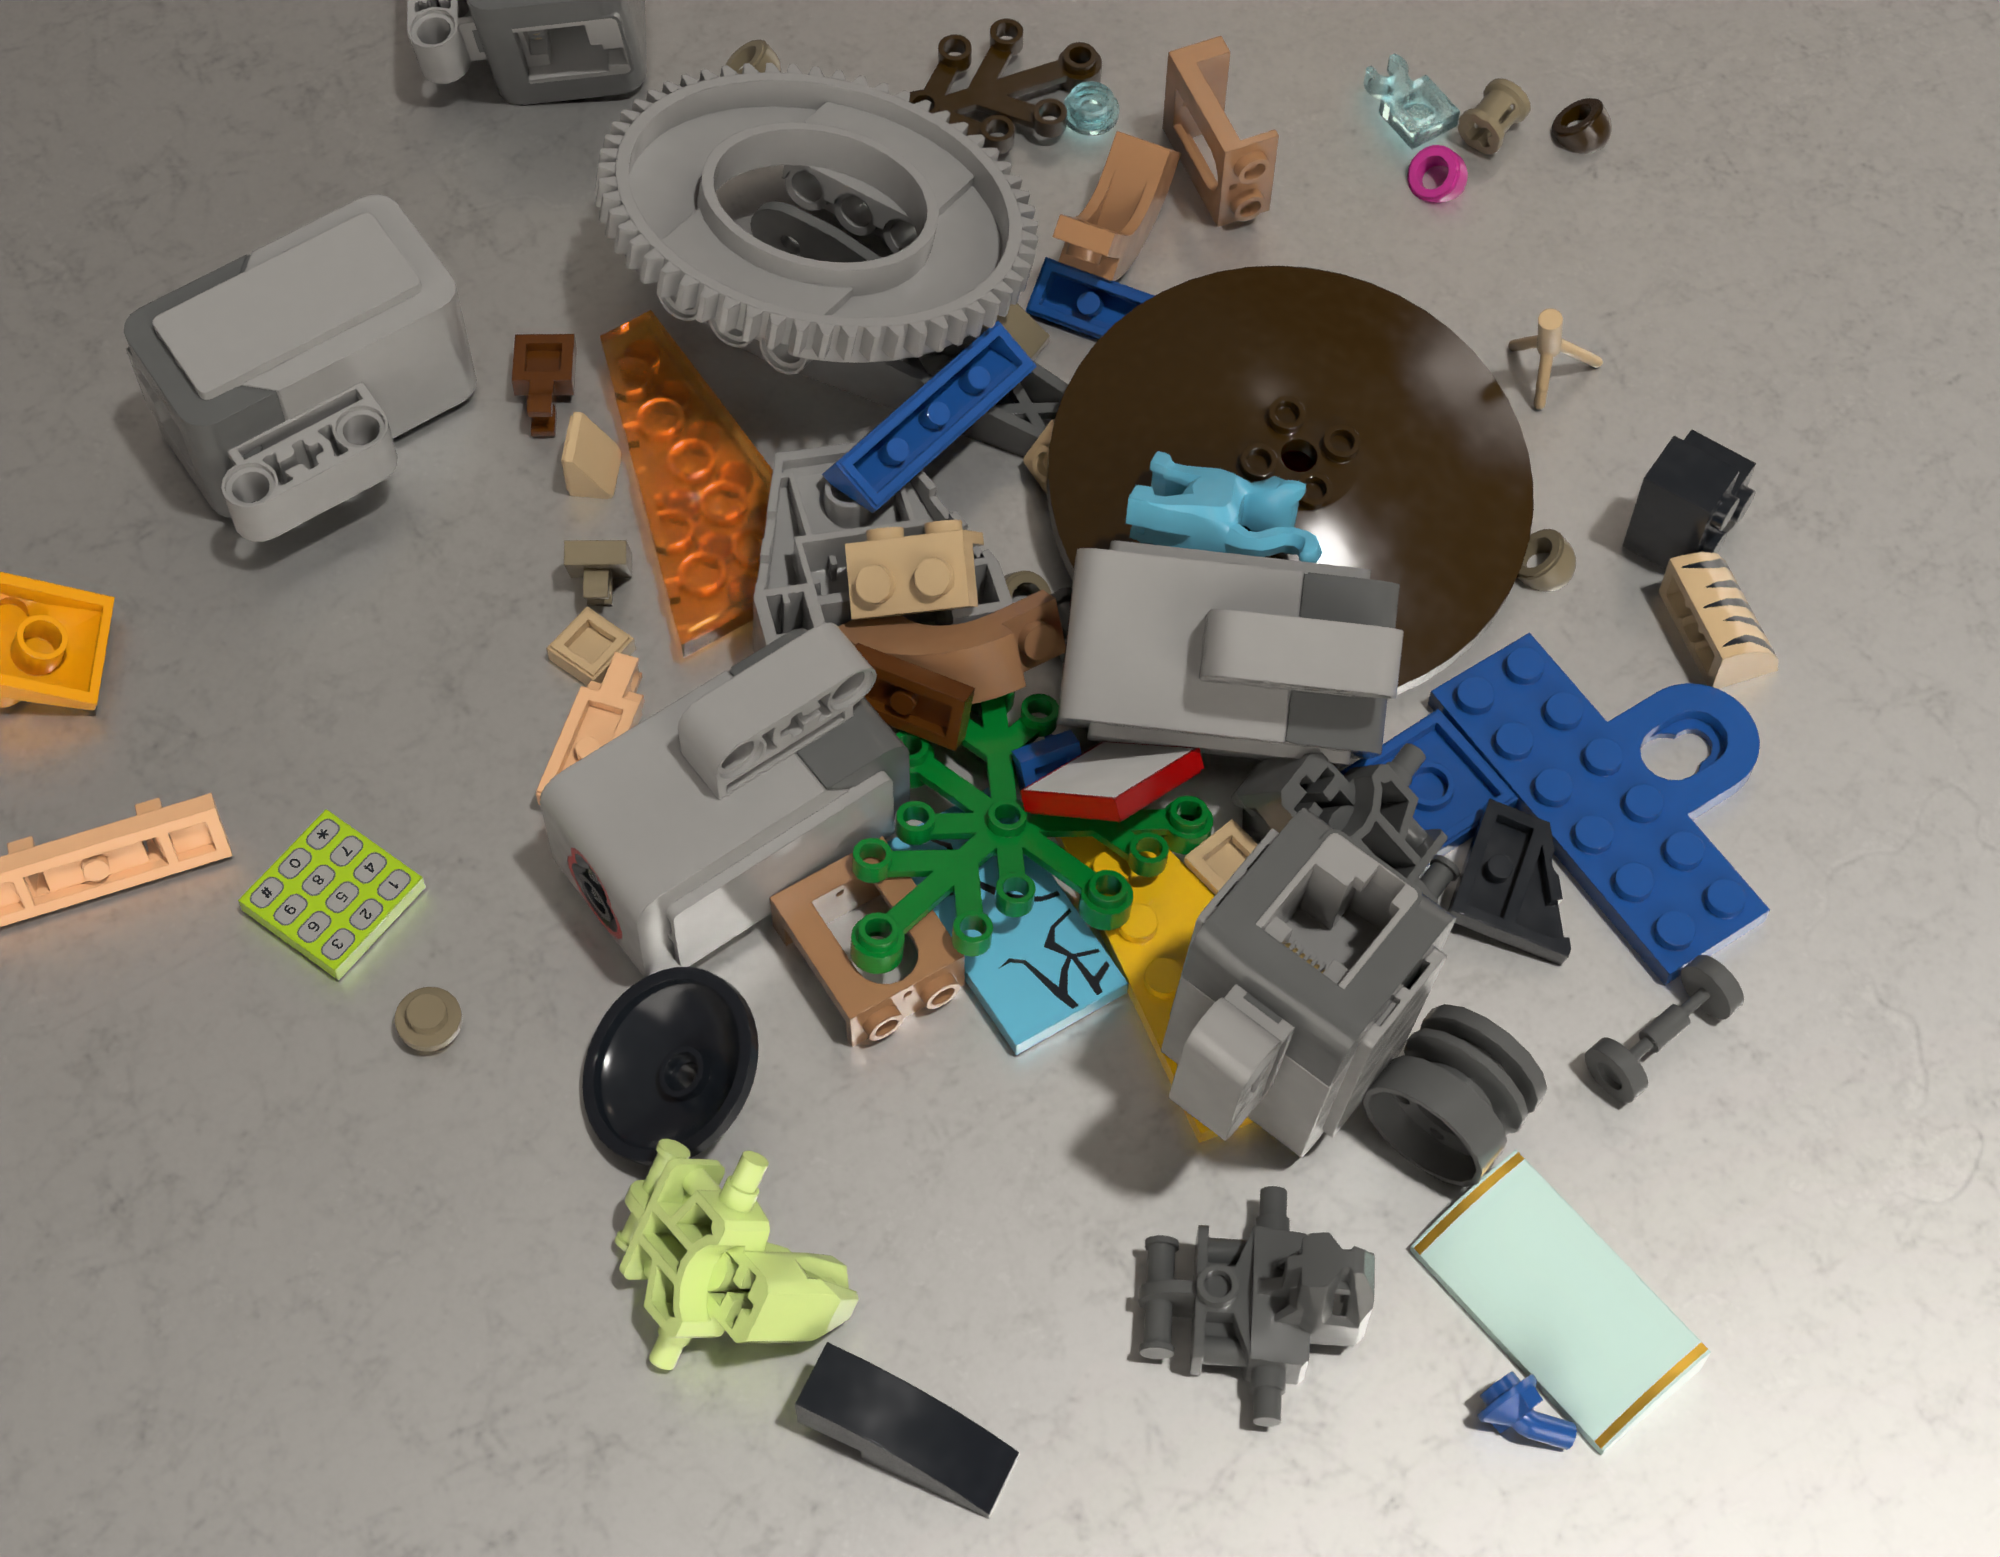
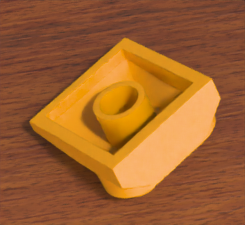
(51, 643)

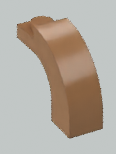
(1121, 210)
(980, 652)

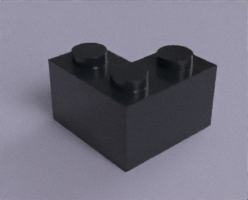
(1689, 499)

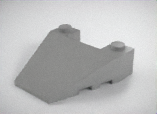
(805, 538)

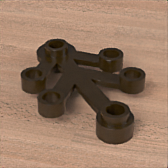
(997, 95)

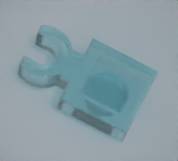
(1412, 108)

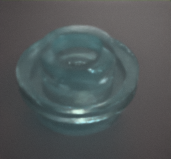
(1091, 109)

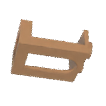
(1195, 108)
(867, 1007)

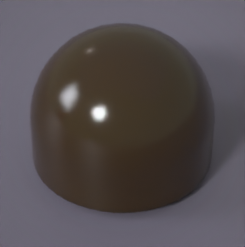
(1587, 135)

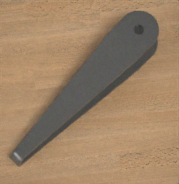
(892, 382)

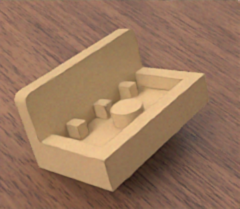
(912, 573)

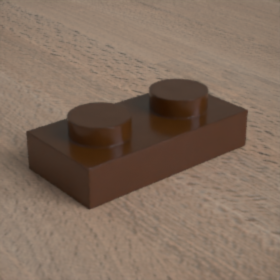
(919, 699)

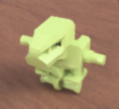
(713, 1260)

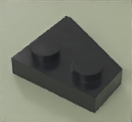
(1511, 884)

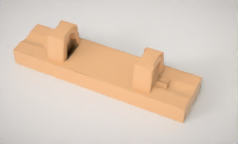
(110, 857)

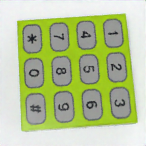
(332, 894)

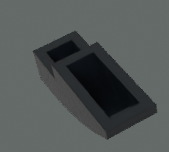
(905, 1430)

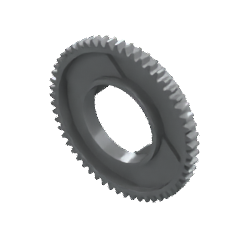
(855, 150)

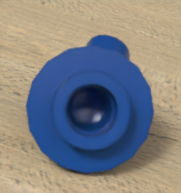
(1513, 1405)

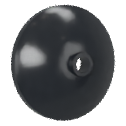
(651, 1049)

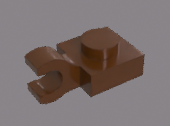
(541, 370)

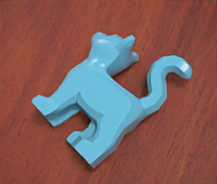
(1213, 506)

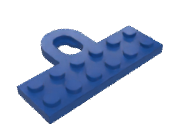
(1609, 816)

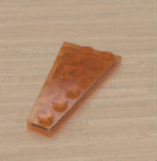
(696, 480)

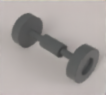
(1709, 987)

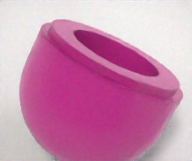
(1437, 156)

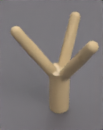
(1550, 344)

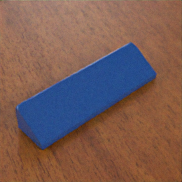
(1081, 299)
(931, 419)

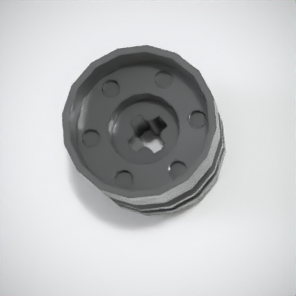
(1455, 1095)

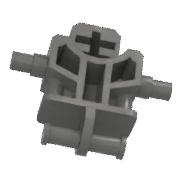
(1365, 803)
(1258, 1301)

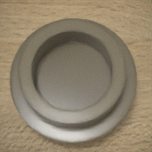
(428, 1019)

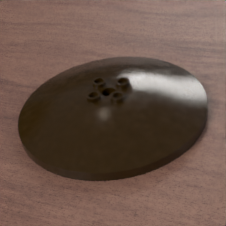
(1401, 419)

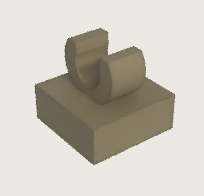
(597, 564)

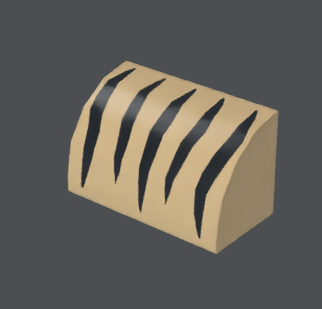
(1715, 620)

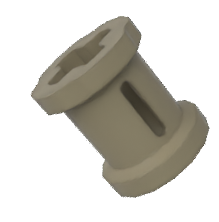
(1494, 115)

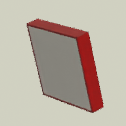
(1112, 781)

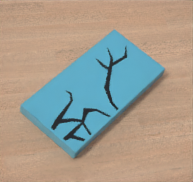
(1039, 966)

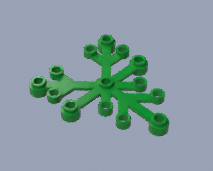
(1024, 834)

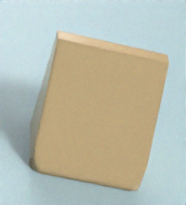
(589, 459)

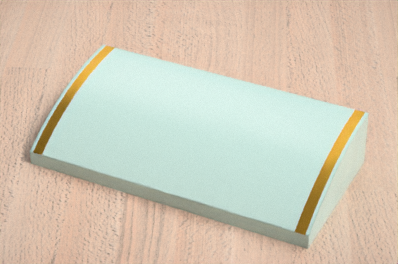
(1560, 1302)

